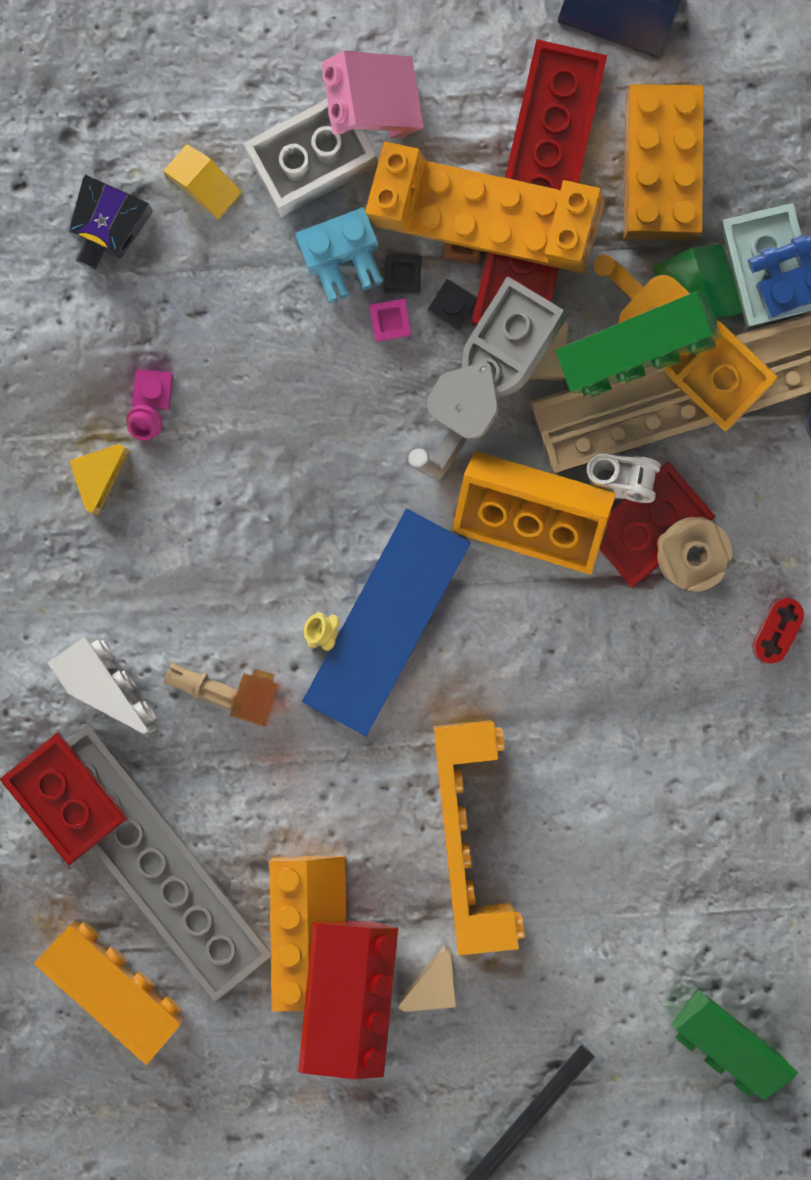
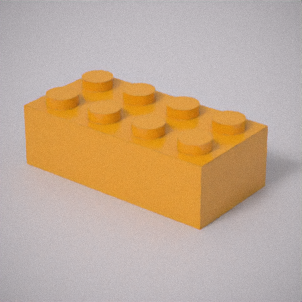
(663, 162)

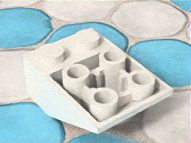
(92, 677)

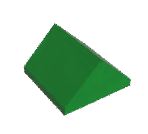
(706, 272)

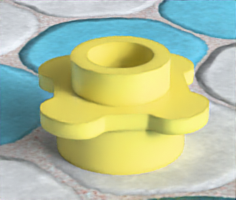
(321, 631)

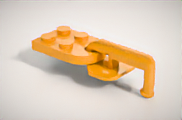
(719, 381)

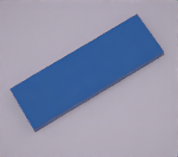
(386, 622)

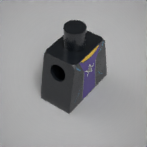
(106, 221)

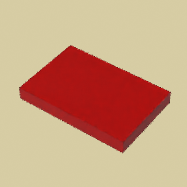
(635, 526)
(63, 798)

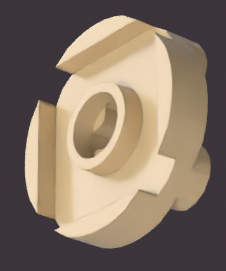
(675, 546)

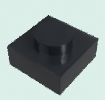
(452, 304)

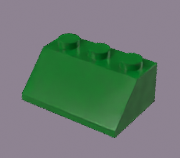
(732, 1047)

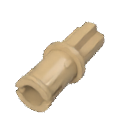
(200, 686)

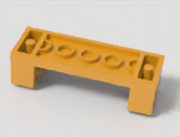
(485, 210)
(477, 927)

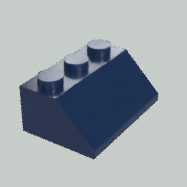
(631, 23)

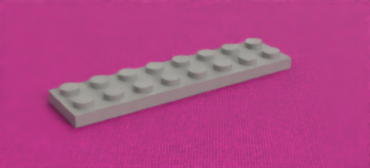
(170, 880)

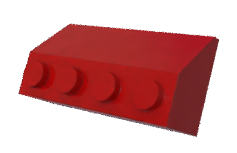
(348, 999)

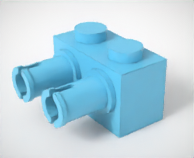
(337, 242)

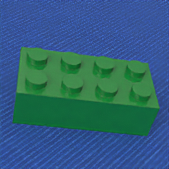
(639, 343)

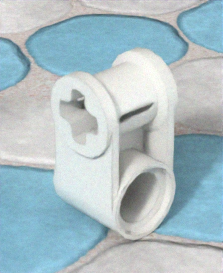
(627, 476)

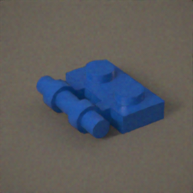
(789, 289)

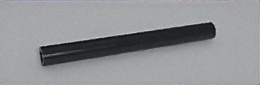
(532, 1115)

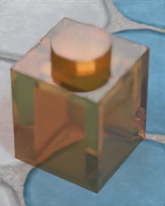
(256, 697)

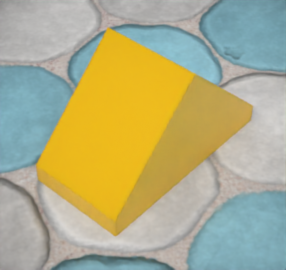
(203, 181)
(97, 473)

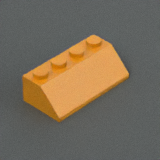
(532, 512)
(300, 892)
(110, 990)

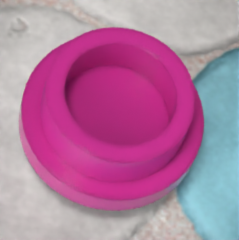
(143, 422)

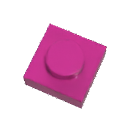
(390, 320)
(152, 389)

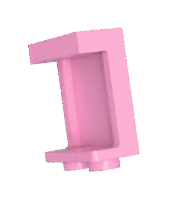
(372, 93)

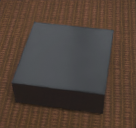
(402, 274)

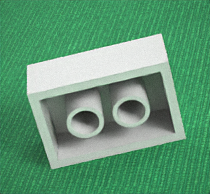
(306, 159)

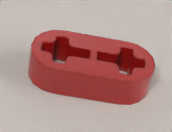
(786, 634)

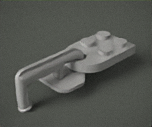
(511, 338)

